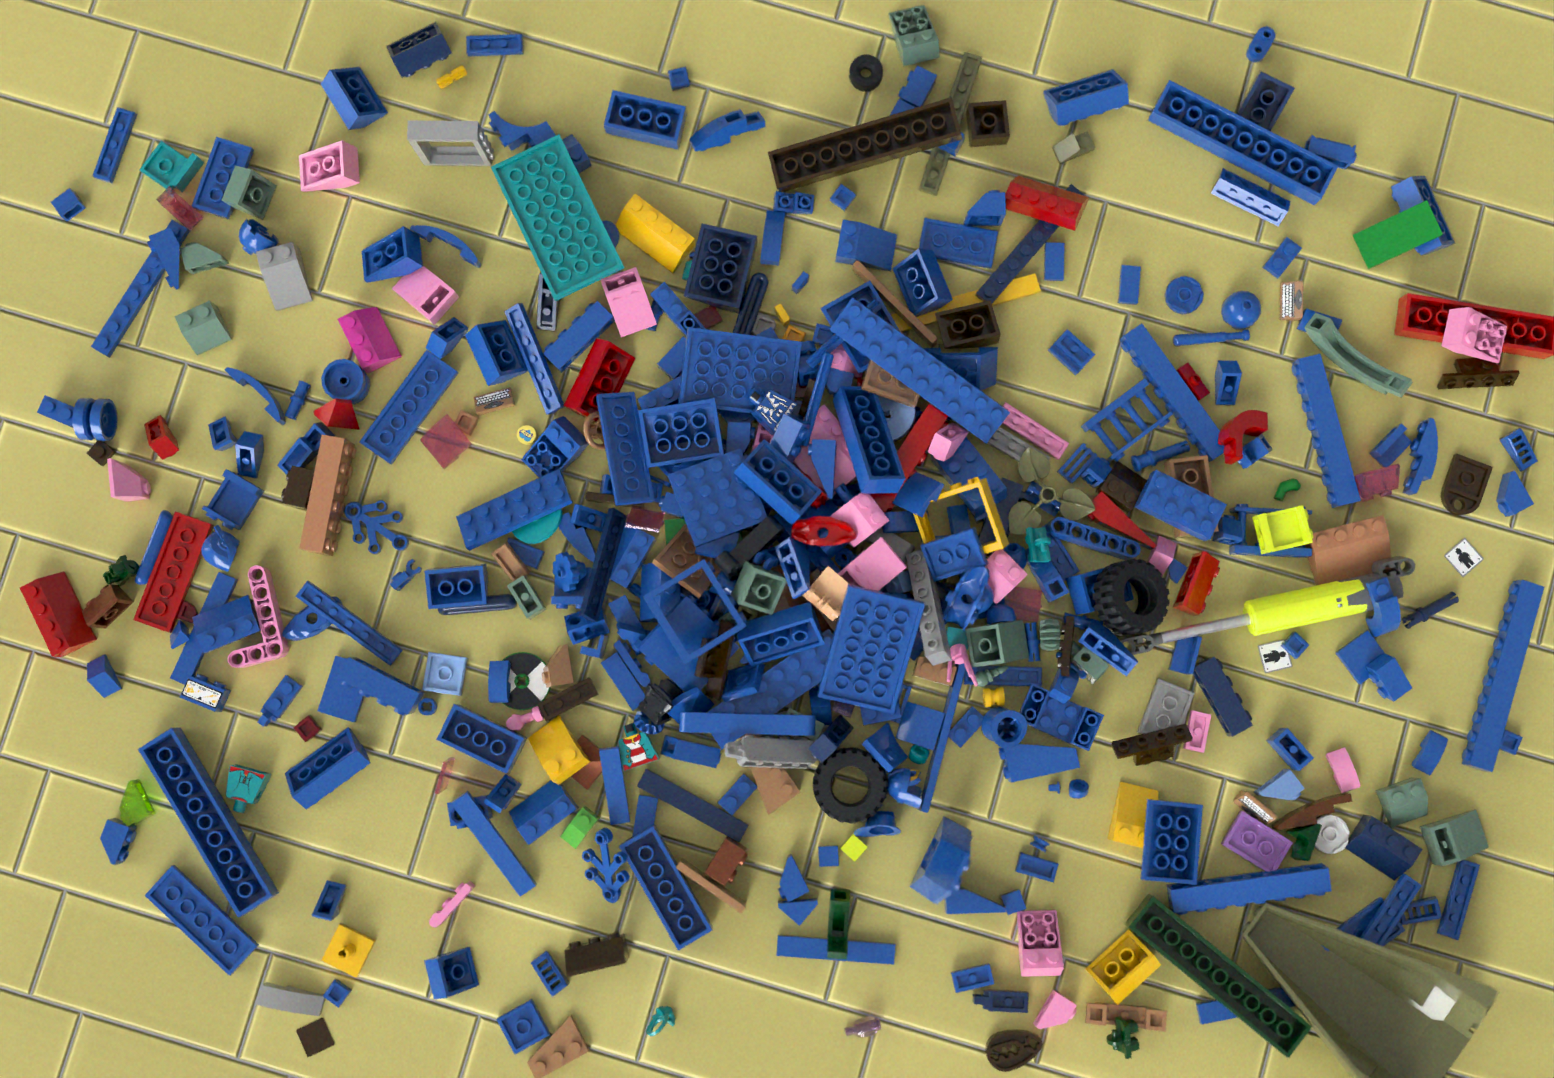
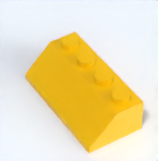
(654, 233)

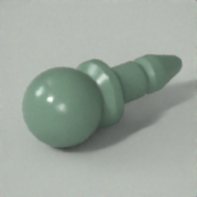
(986, 676)

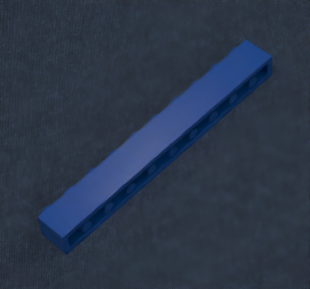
(1502, 675)

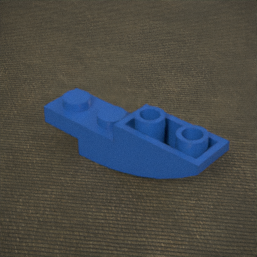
(719, 130)
(675, 309)
(1425, 451)

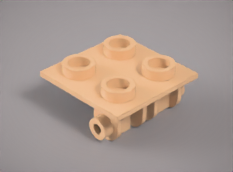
(828, 593)

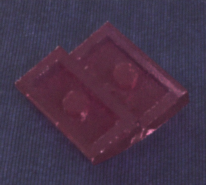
(445, 441)

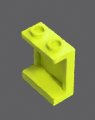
(1283, 529)

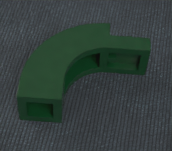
(838, 924)

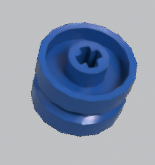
(338, 373)
(95, 419)

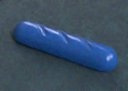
(154, 547)

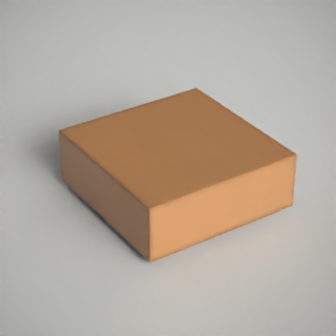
(466, 422)

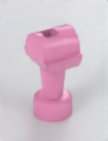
(518, 721)

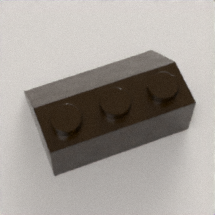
(596, 954)

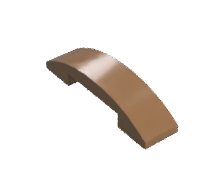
(1144, 1016)

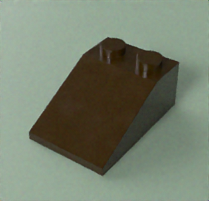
(968, 326)

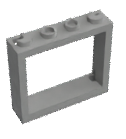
(422, 132)

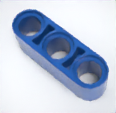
(901, 522)

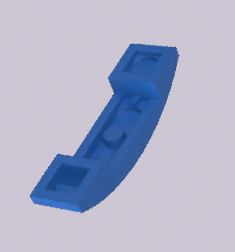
(428, 232)
(274, 407)

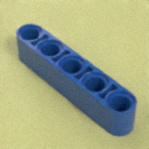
(1102, 538)

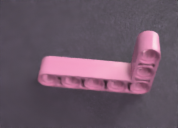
(265, 623)

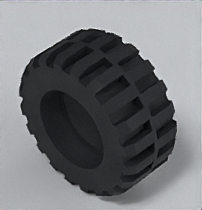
(1150, 591)
(876, 785)

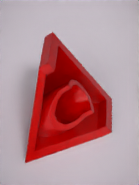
(338, 414)

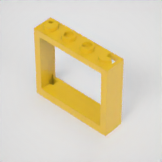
(1001, 539)

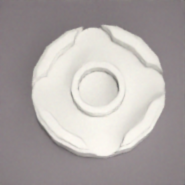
(1333, 834)

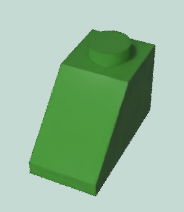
(580, 827)

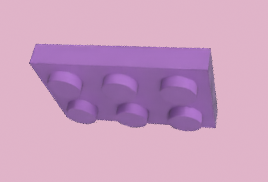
(1256, 842)

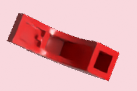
(1248, 422)

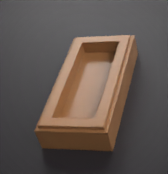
(510, 562)

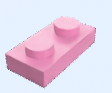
(1198, 726)

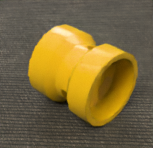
(993, 697)

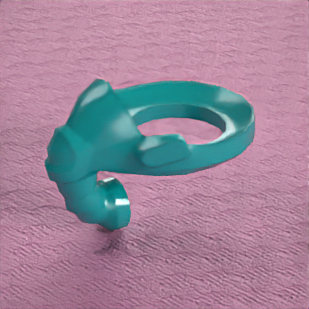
(662, 1015)

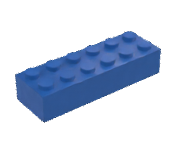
(868, 440)
(666, 887)

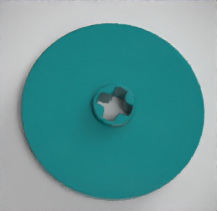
(539, 529)

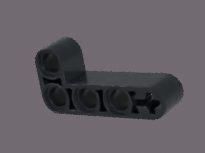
(759, 539)

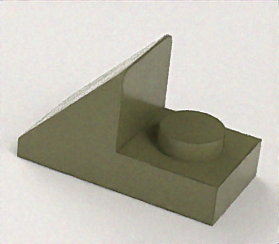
(1073, 147)

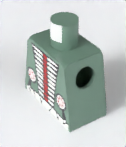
(1094, 667)

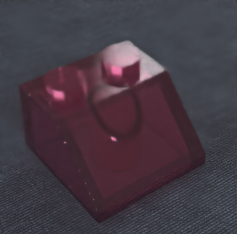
(1378, 481)

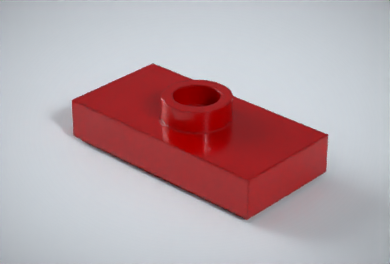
(1193, 381)

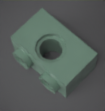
(526, 597)

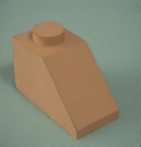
(558, 668)

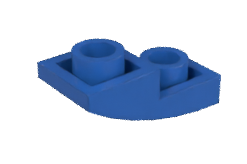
(793, 203)
(498, 681)
(1431, 752)

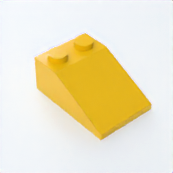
(558, 750)
(1130, 814)

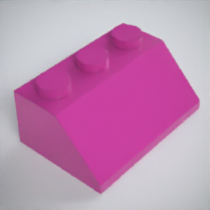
(369, 338)

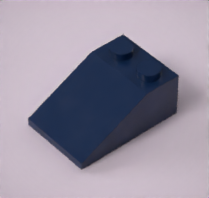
(1265, 100)

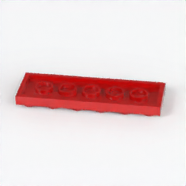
(173, 572)

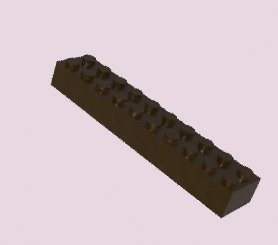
(865, 145)

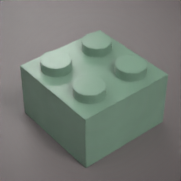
(758, 588)

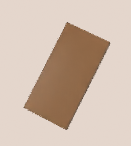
(711, 885)

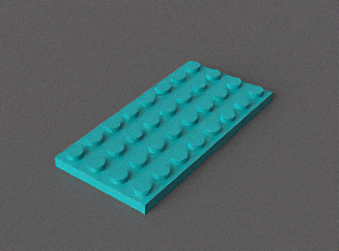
(557, 217)

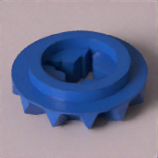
(643, 725)

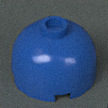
(255, 237)
(1241, 309)

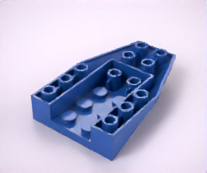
(944, 861)

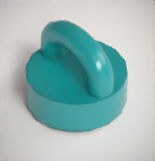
(918, 754)

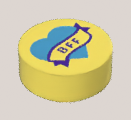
(526, 435)

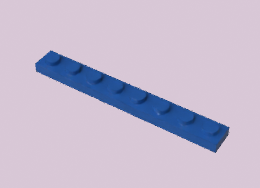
(134, 298)

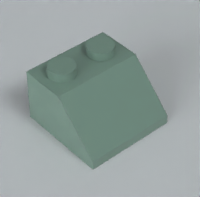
(249, 192)
(203, 327)
(1403, 801)

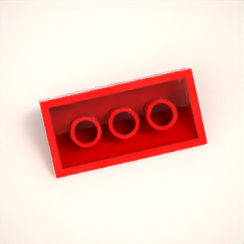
(1045, 202)
(600, 374)
(58, 614)

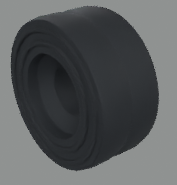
(865, 62)

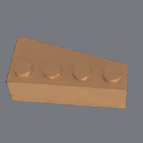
(774, 785)

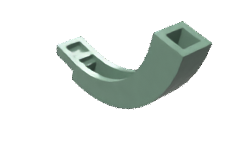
(1344, 355)

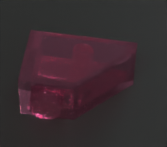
(179, 208)

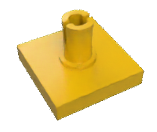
(348, 950)

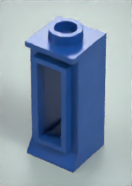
(1332, 151)

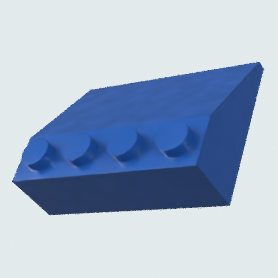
(865, 294)
(681, 432)
(1171, 841)

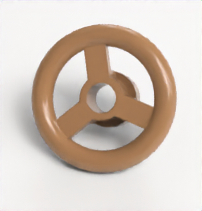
(593, 431)

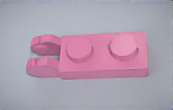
(451, 904)

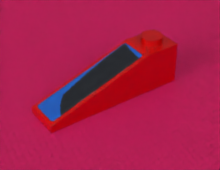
(1113, 518)

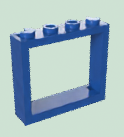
(728, 601)

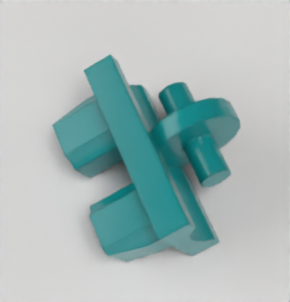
(1038, 544)

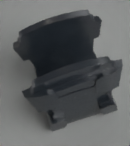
(659, 701)

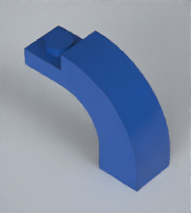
(1386, 608)

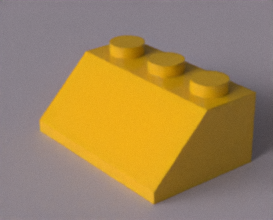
(1123, 966)

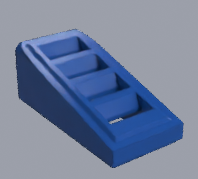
(1514, 454)
(1427, 916)
(544, 977)

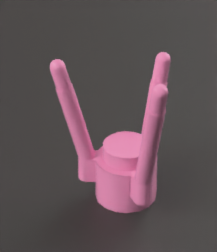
(960, 656)

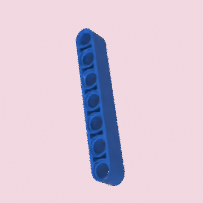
(747, 723)

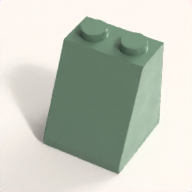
(997, 643)

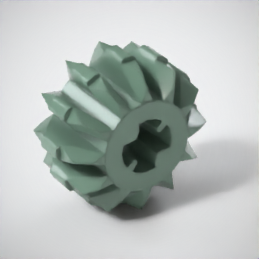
(1049, 634)

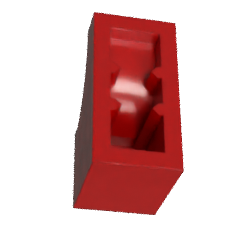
(161, 438)

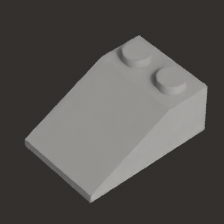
(284, 275)

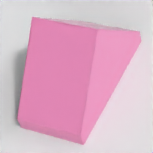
(1162, 554)

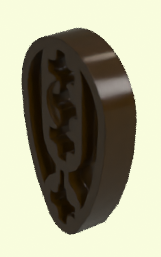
(1013, 1060)

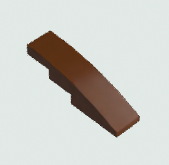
(1307, 813)

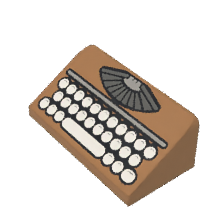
(1291, 301)
(494, 401)
(1254, 807)

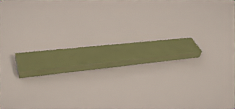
(960, 95)

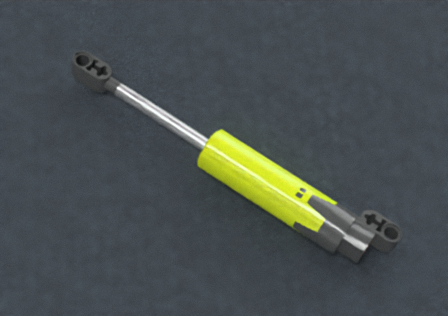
(1291, 608)

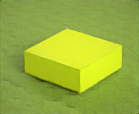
(853, 847)

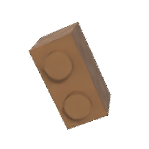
(936, 673)

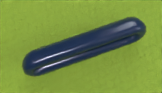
(751, 304)
(494, 603)

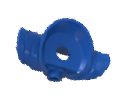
(976, 585)

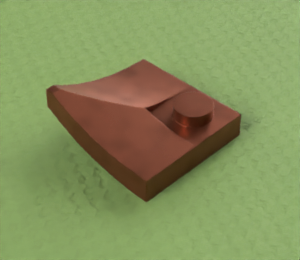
(588, 774)

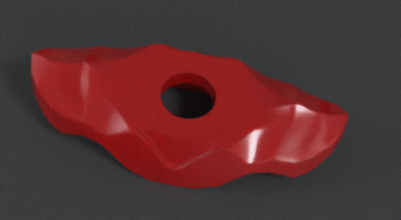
(807, 531)

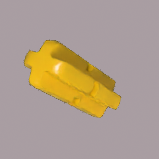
(448, 79)

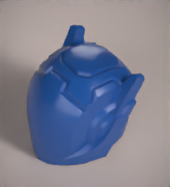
(220, 549)

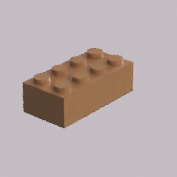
(1193, 472)

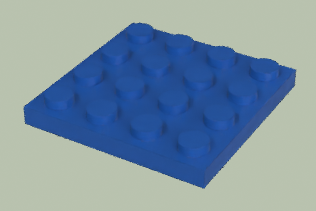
(716, 499)

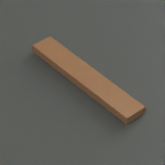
(905, 314)

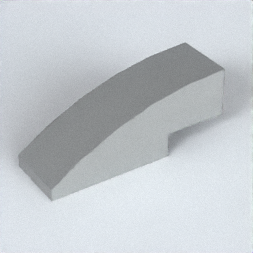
(290, 999)

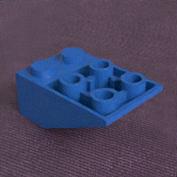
(555, 448)

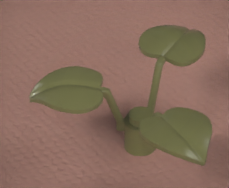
(1074, 502)

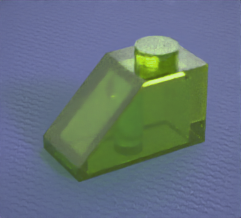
(135, 804)

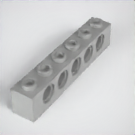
(932, 621)

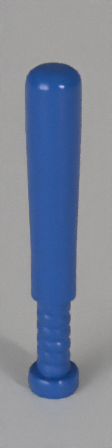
(1201, 338)

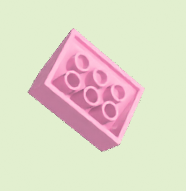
(827, 428)

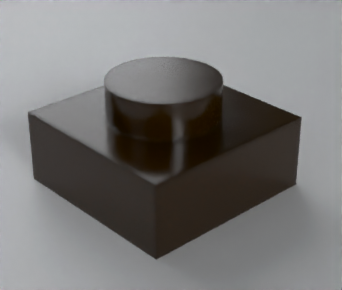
(101, 452)

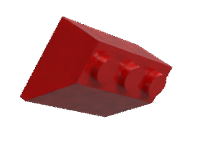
(1197, 583)

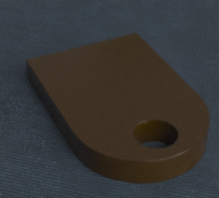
(1464, 482)

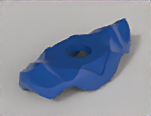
(300, 628)

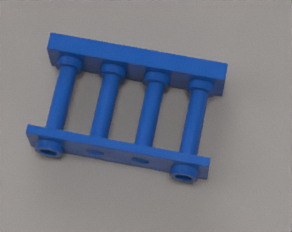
(1110, 414)
(1242, 547)

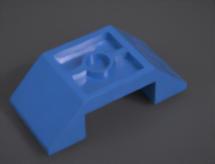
(976, 367)
(1063, 721)

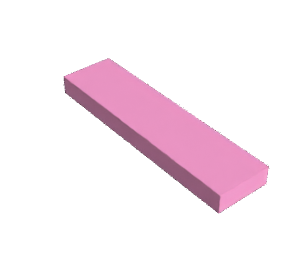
(1034, 432)

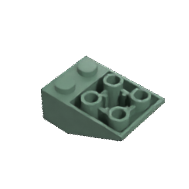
(914, 35)
(1454, 838)

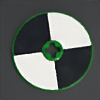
(535, 691)

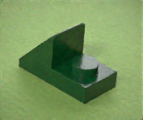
(1305, 841)

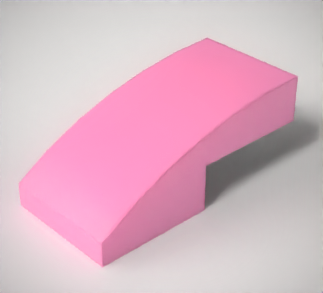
(1343, 770)

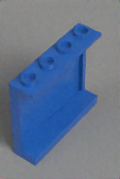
(690, 626)

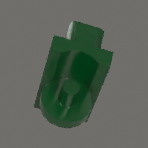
(121, 571)
(1121, 1038)

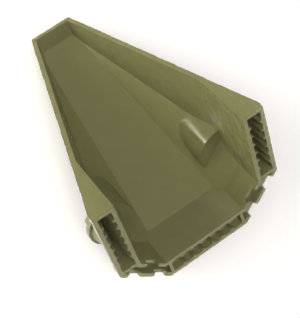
(1366, 1001)

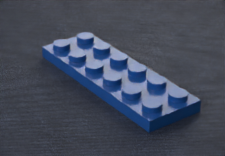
(408, 407)
(625, 448)
(514, 509)
(201, 920)

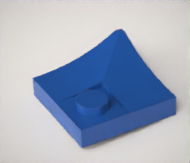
(690, 701)
(885, 748)

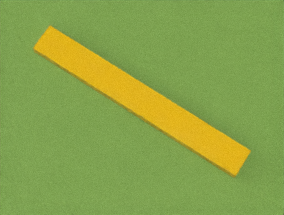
(1016, 289)

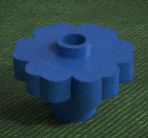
(568, 571)

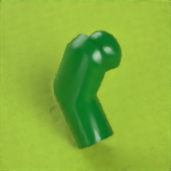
(1285, 486)

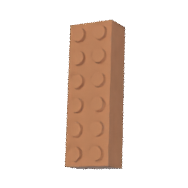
(327, 495)

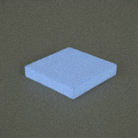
(445, 673)

